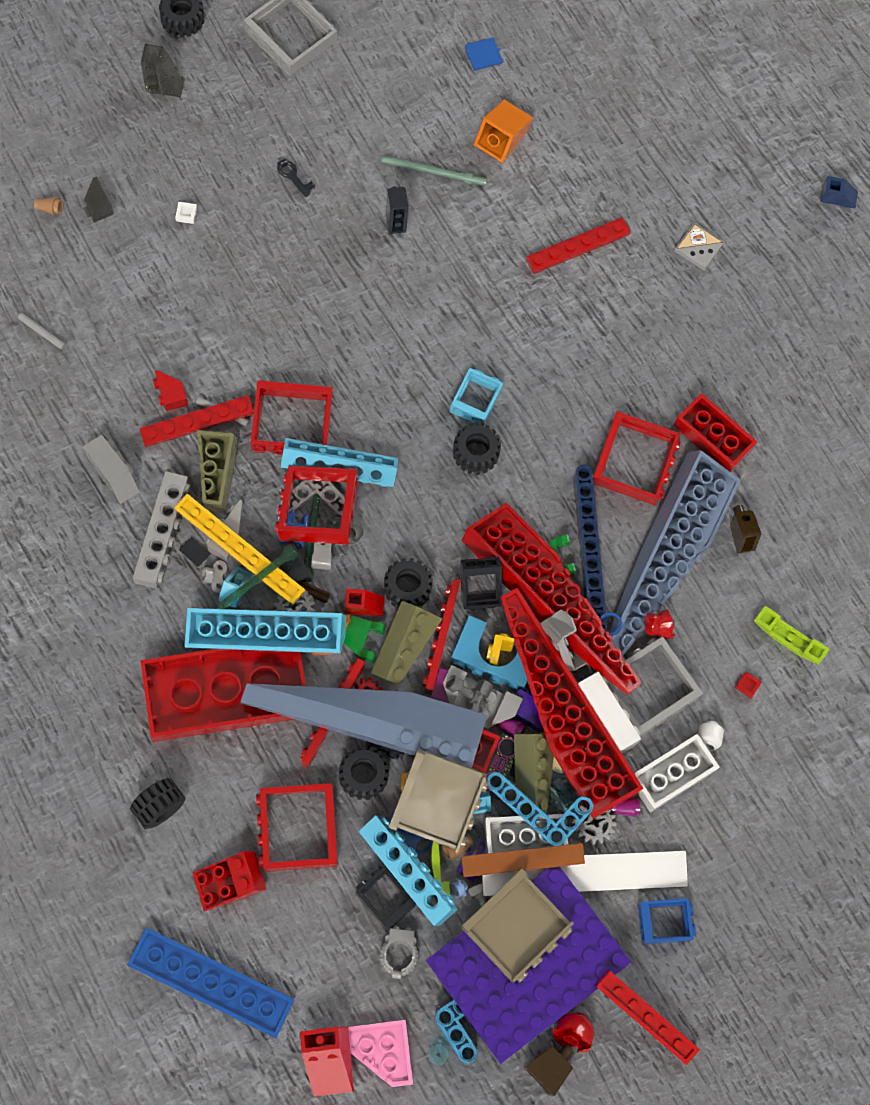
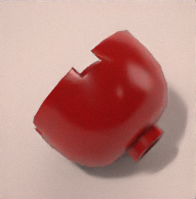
(574, 1031)

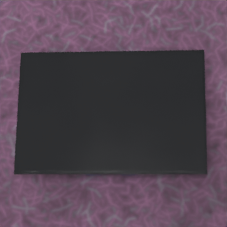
(194, 552)

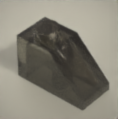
(97, 202)

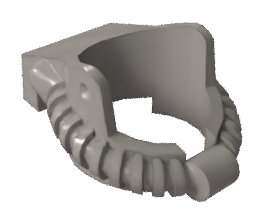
(403, 937)

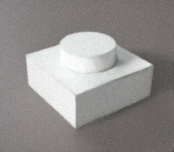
(186, 212)

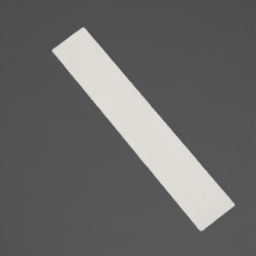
(612, 872)

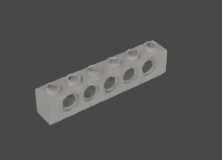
(152, 577)

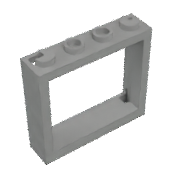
(273, 50)
(695, 691)

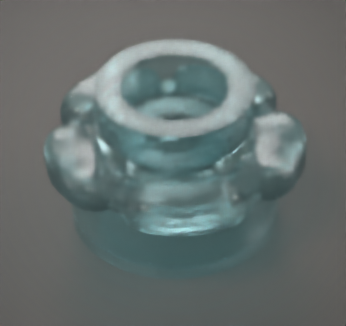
(439, 1048)

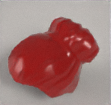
(659, 624)

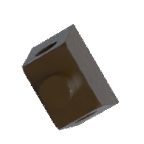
(744, 530)
(551, 1068)

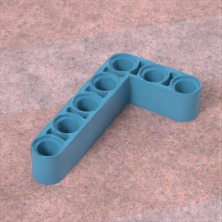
(537, 812)
(454, 1024)

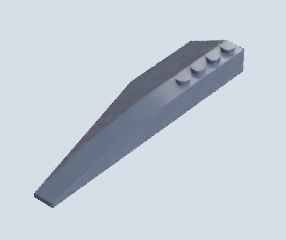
(675, 541)
(380, 717)

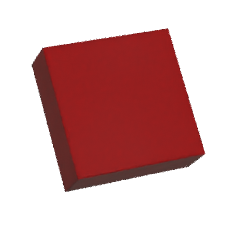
(748, 684)

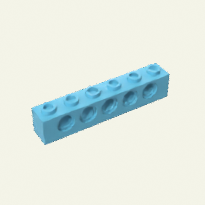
(350, 459)
(372, 833)

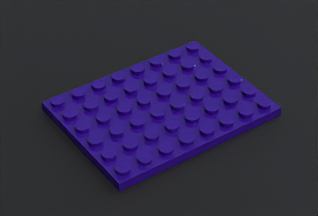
(516, 1012)

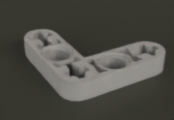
(315, 489)

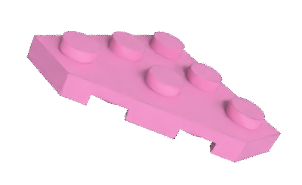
(383, 1050)

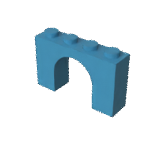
(467, 656)

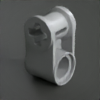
(322, 556)

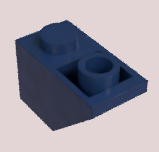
(839, 192)

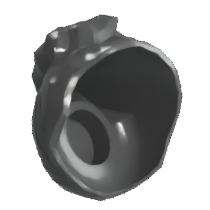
(356, 530)

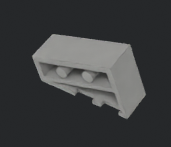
(111, 467)

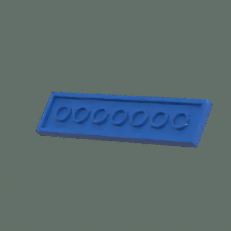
(211, 982)

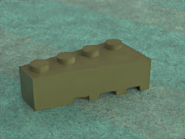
(217, 462)
(404, 642)
(533, 769)

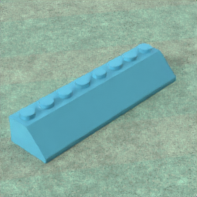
(265, 630)

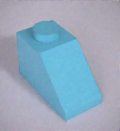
(235, 580)

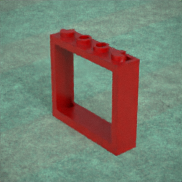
(293, 391)
(650, 430)
(314, 534)
(262, 821)

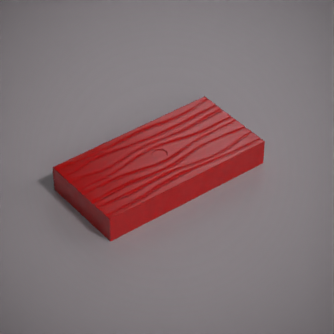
(205, 689)

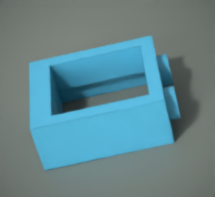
(468, 412)

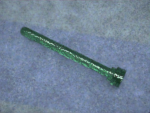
(309, 545)
(287, 555)

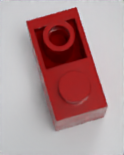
(171, 391)
(363, 602)

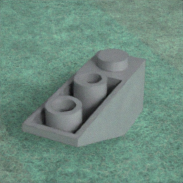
(233, 521)

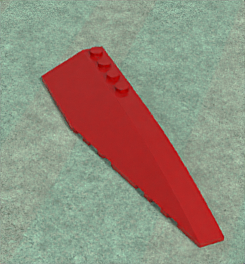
(547, 588)
(568, 719)

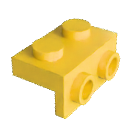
(501, 642)

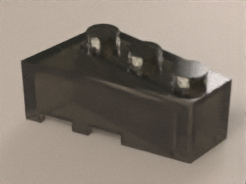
(159, 73)

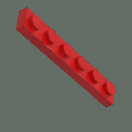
(577, 245)
(196, 420)
(438, 644)
(318, 737)
(647, 1016)

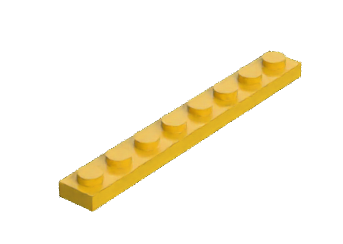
(238, 548)

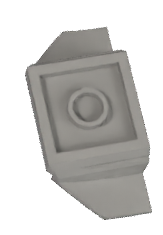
(557, 628)
(497, 706)

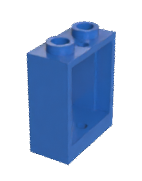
(645, 921)

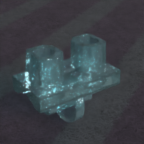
(560, 795)

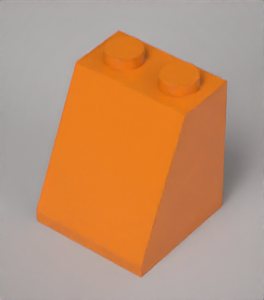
(502, 130)

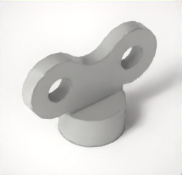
(214, 575)

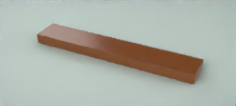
(523, 859)

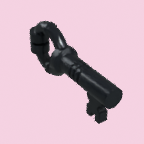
(292, 175)

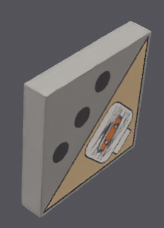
(699, 246)

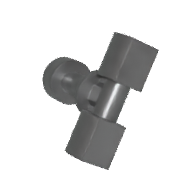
(474, 696)

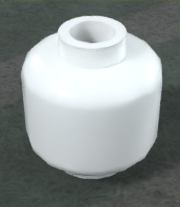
(711, 735)

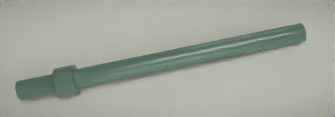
(468, 178)

